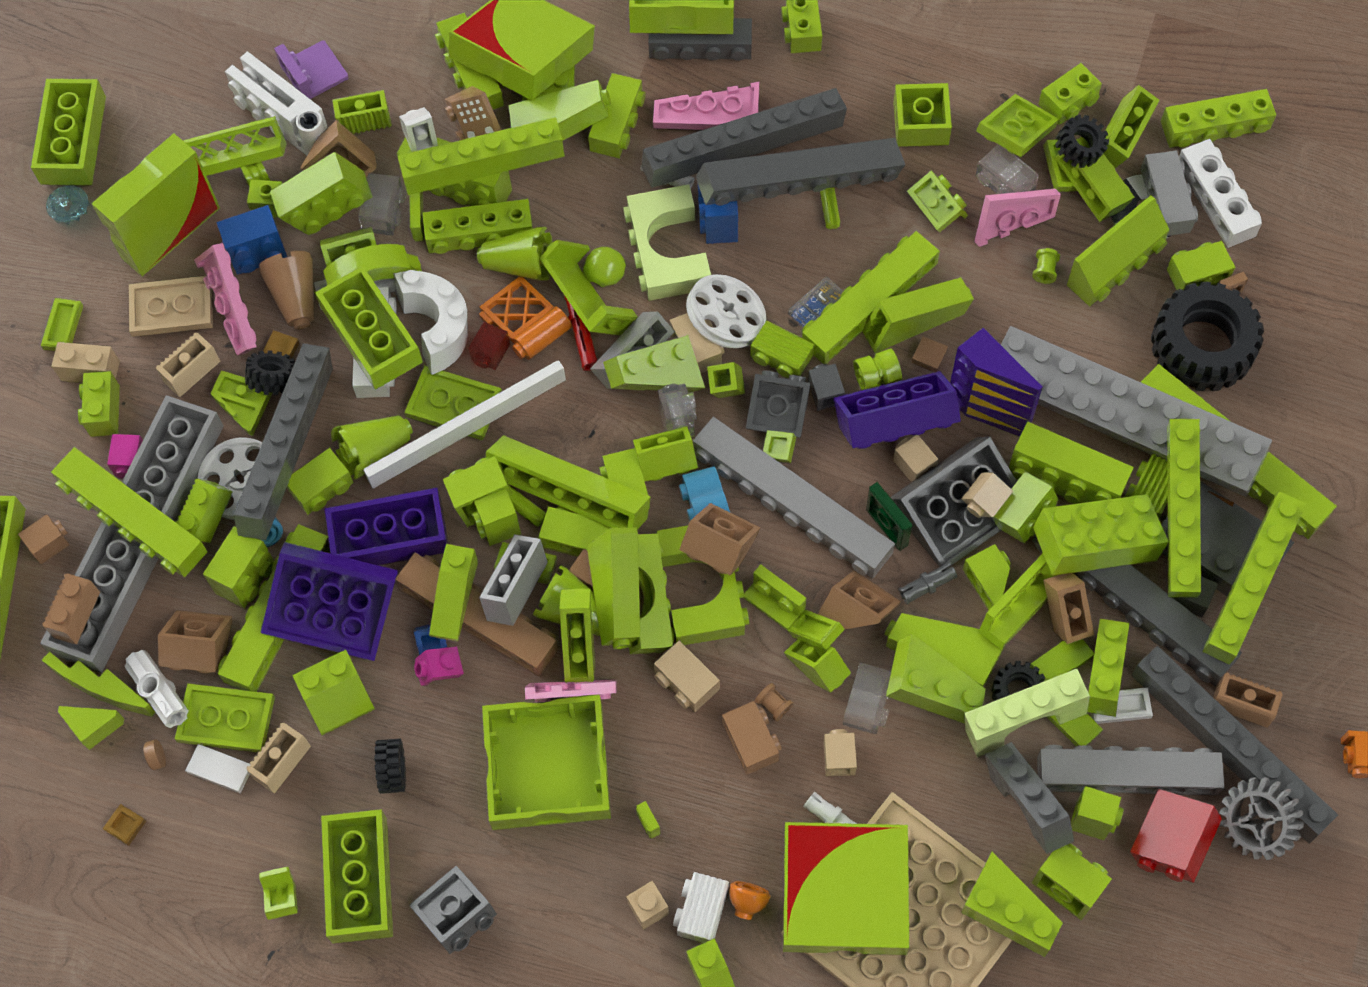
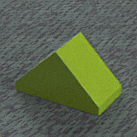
(91, 724)

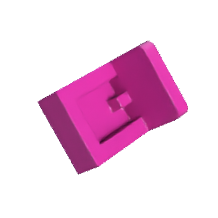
(438, 665)

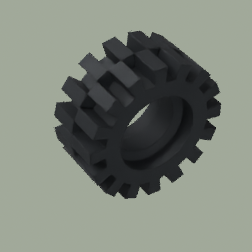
(1077, 152)
(268, 372)
(1012, 673)
(390, 766)

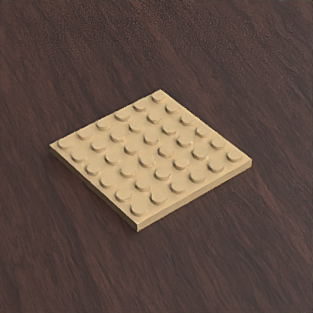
(943, 942)

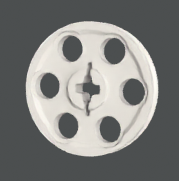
(716, 307)
(239, 465)

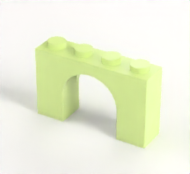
(649, 213)
(1060, 696)

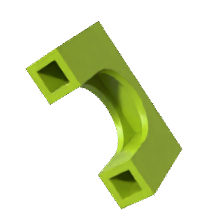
(712, 620)

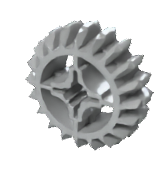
(1263, 842)

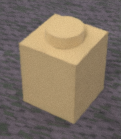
(914, 457)
(986, 495)
(839, 753)
(647, 905)

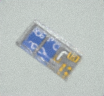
(814, 302)

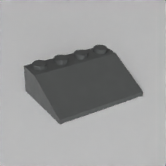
(936, 506)
(1225, 538)

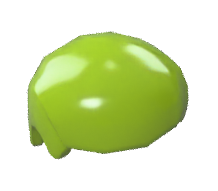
(604, 266)

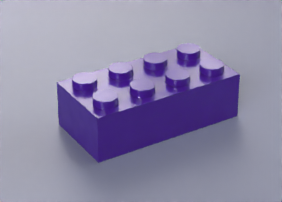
(897, 410)
(388, 528)

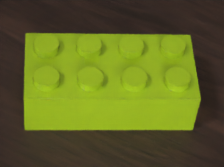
(68, 132)
(478, 191)
(369, 327)
(1068, 466)
(1100, 534)
(356, 876)

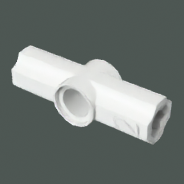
(156, 688)

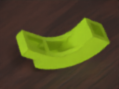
(379, 261)

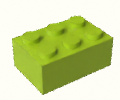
(321, 194)

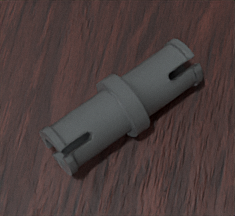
(927, 583)

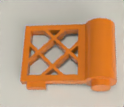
(533, 334)

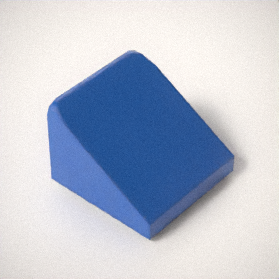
(425, 642)

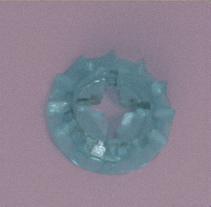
(58, 200)

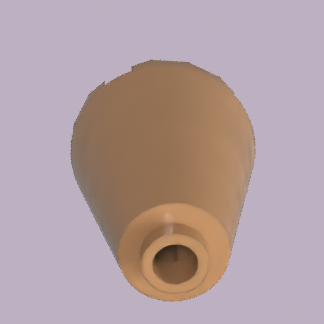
(291, 286)

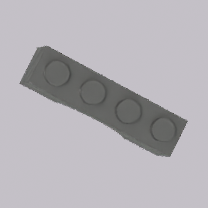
(709, 46)
(1043, 812)

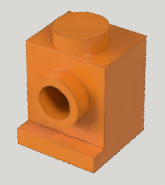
(1356, 752)

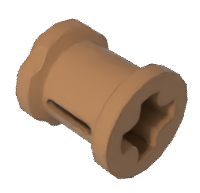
(774, 702)

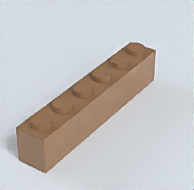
(520, 642)

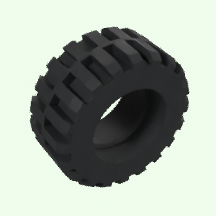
(1215, 306)

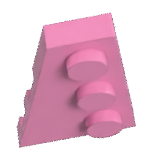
(1013, 210)
(547, 690)

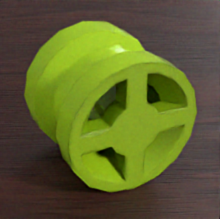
(254, 172)

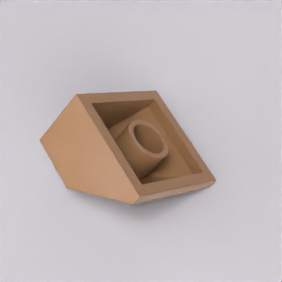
(858, 602)

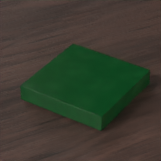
(888, 516)

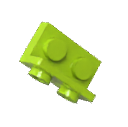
(937, 201)
(775, 597)

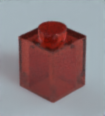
(489, 346)

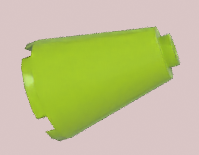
(517, 254)
(369, 441)
(551, 598)

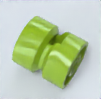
(878, 370)

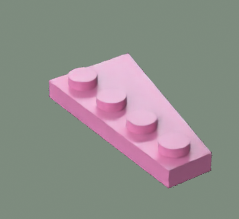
(706, 109)
(227, 301)

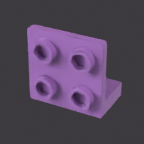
(311, 69)

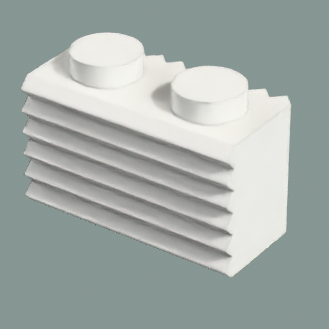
(702, 907)

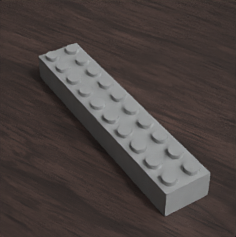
(1136, 411)
(119, 569)

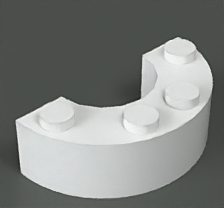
(444, 303)

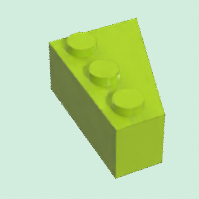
(656, 367)
(931, 681)
(1011, 908)

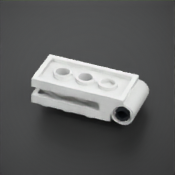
(270, 95)

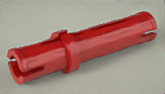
(587, 353)

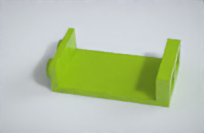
(561, 262)

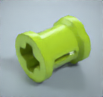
(1046, 266)

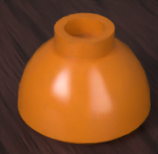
(747, 899)

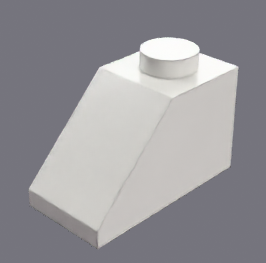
(418, 129)

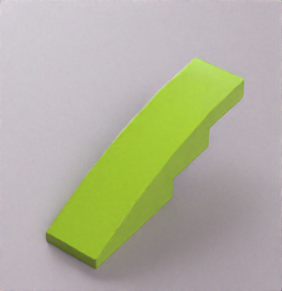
(104, 688)

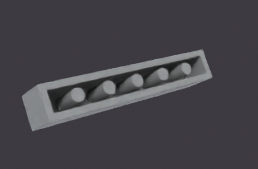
(1131, 771)

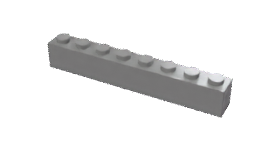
(793, 498)

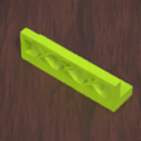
(240, 154)
(1017, 605)

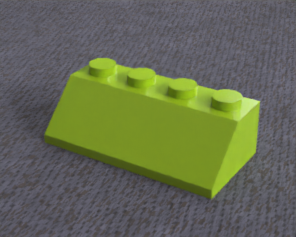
(1119, 252)

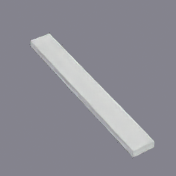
(465, 424)

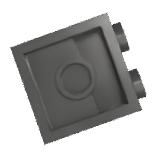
(778, 403)
(454, 910)

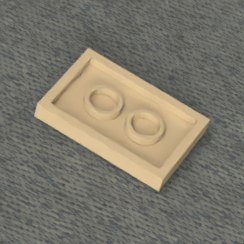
(169, 306)

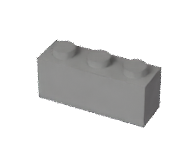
(1166, 182)
(645, 331)
(513, 580)

